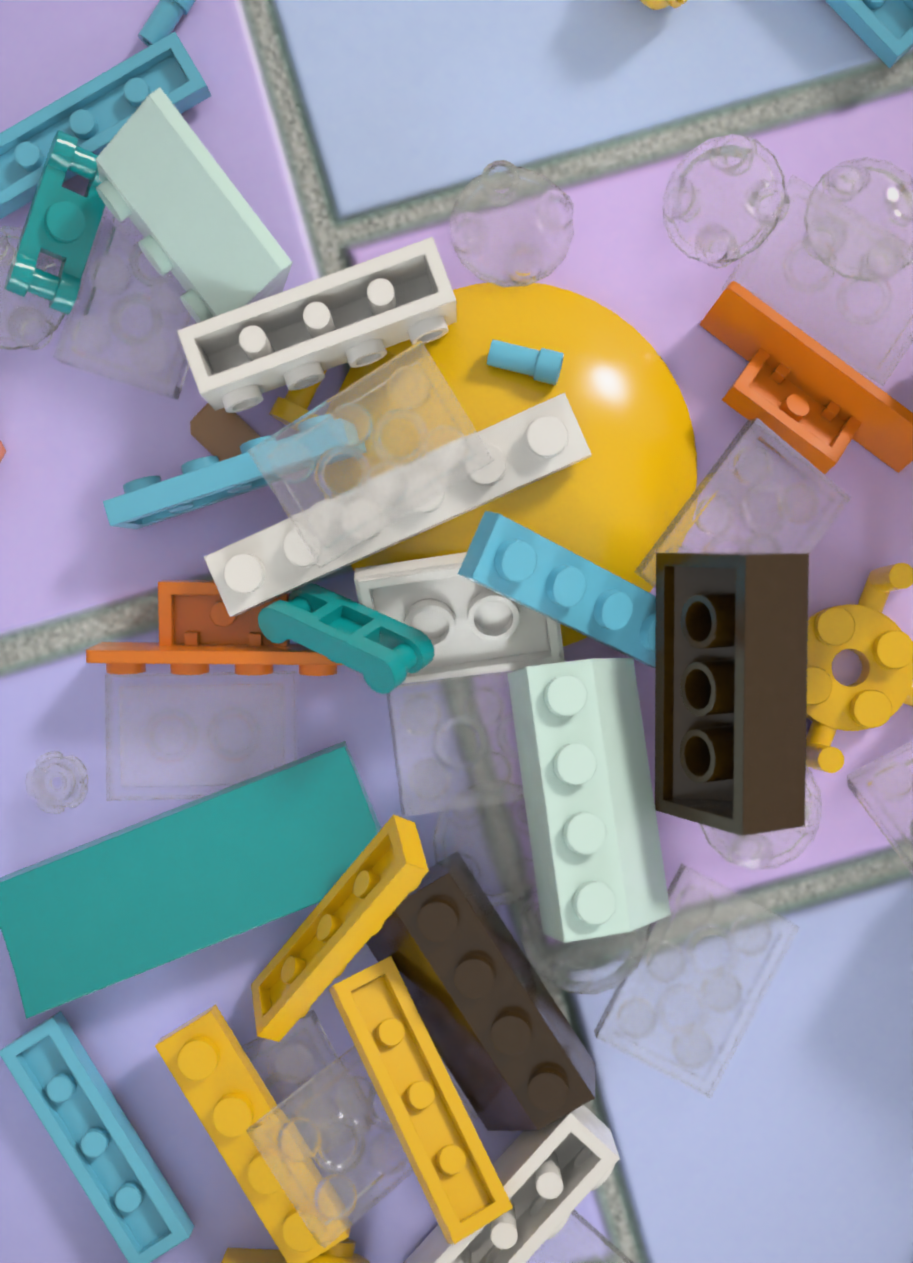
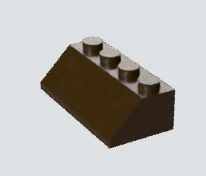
(731, 689)
(485, 1003)

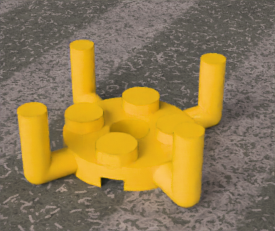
(885, 663)

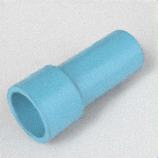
(164, 20)
(541, 364)

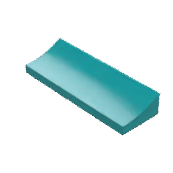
(184, 879)

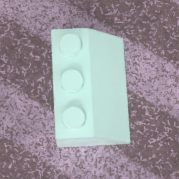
(188, 212)

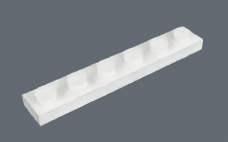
(523, 452)

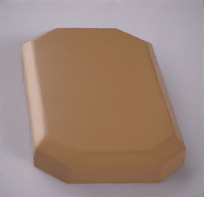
(221, 432)

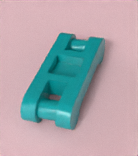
(58, 226)
(348, 635)

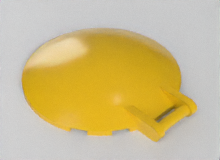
(622, 398)

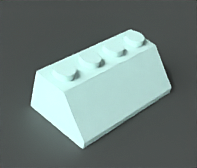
(588, 798)

